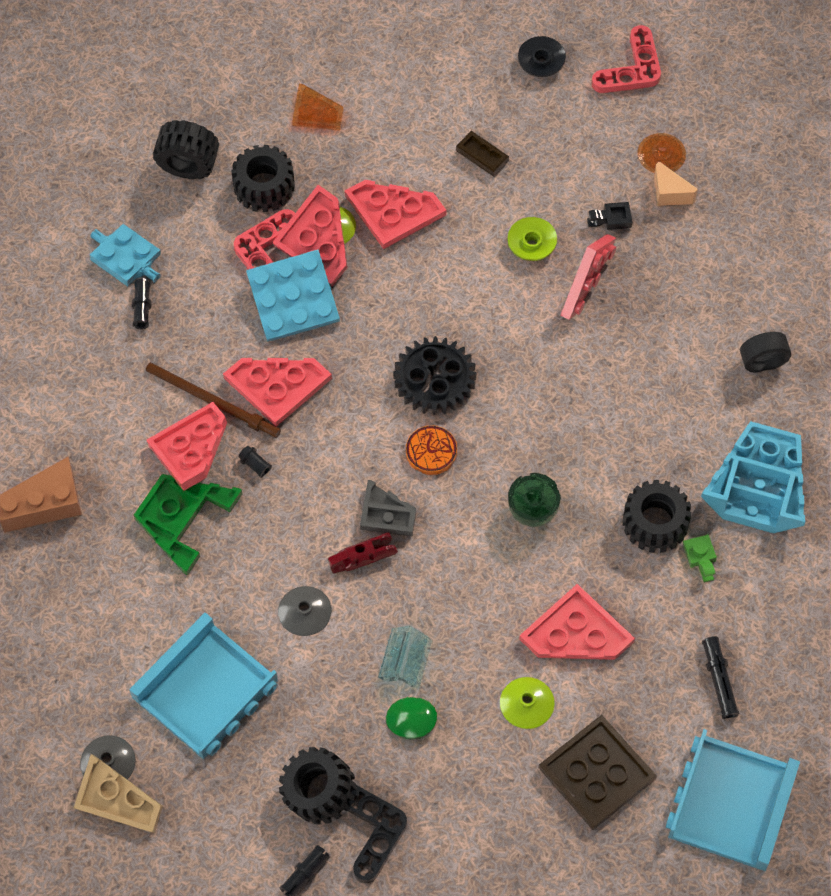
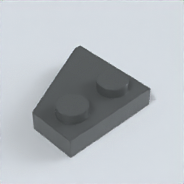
(386, 513)

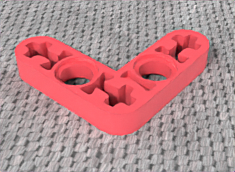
(636, 72)
(257, 243)

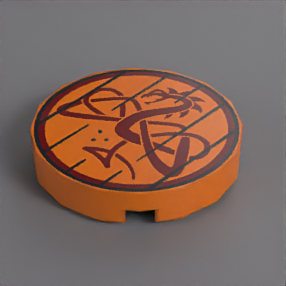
(431, 450)

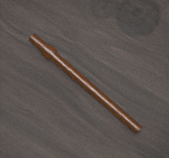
(254, 421)

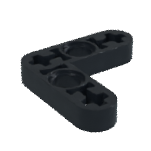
(382, 831)

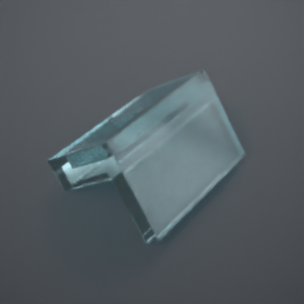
(405, 656)

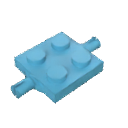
(125, 255)

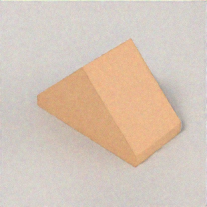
(672, 188)

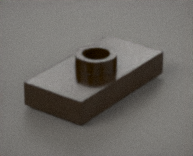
(482, 153)

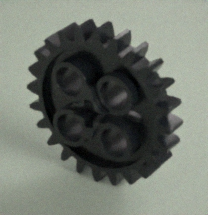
(455, 385)

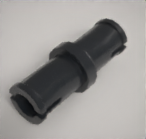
(141, 304)
(304, 871)

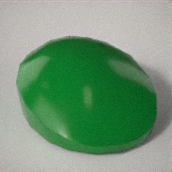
(411, 718)

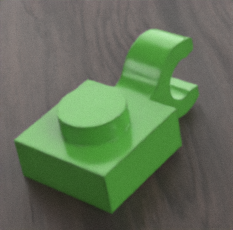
(701, 554)

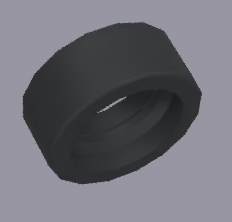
(765, 351)

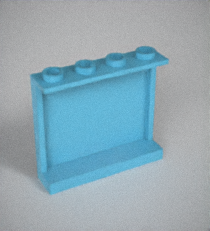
(203, 687)
(732, 801)

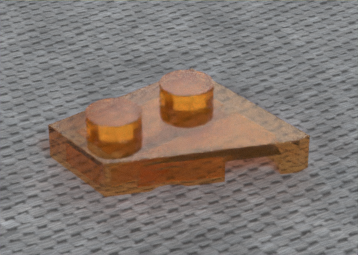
(316, 110)

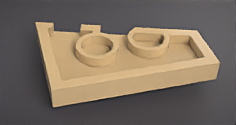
(116, 798)

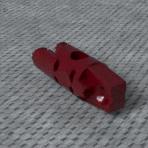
(362, 554)

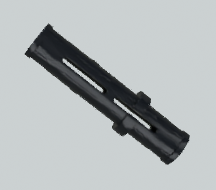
(717, 666)

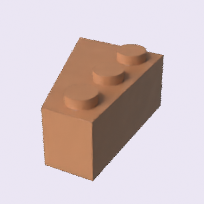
(41, 498)

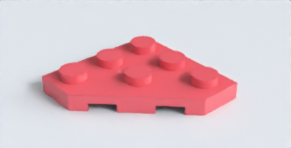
(393, 210)
(317, 227)
(588, 274)
(277, 384)
(190, 445)
(577, 630)

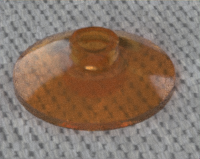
(650, 155)

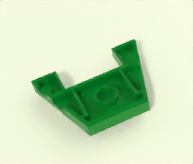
(170, 511)

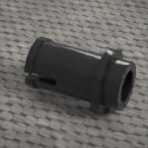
(254, 461)

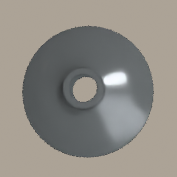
(309, 621)
(120, 750)

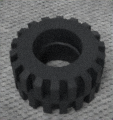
(186, 149)
(268, 193)
(651, 534)
(300, 775)

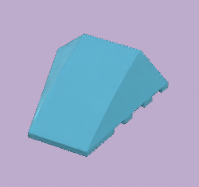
(760, 481)

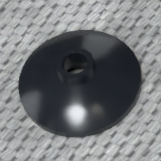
(541, 48)

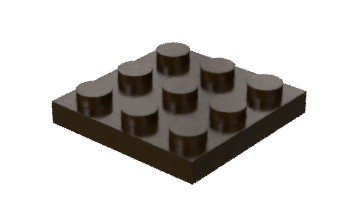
(597, 772)

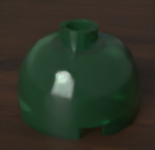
(534, 499)

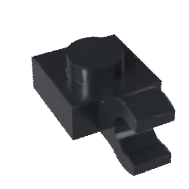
(613, 215)

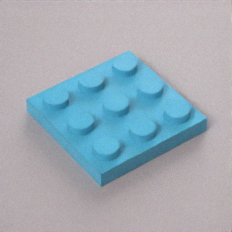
(293, 295)

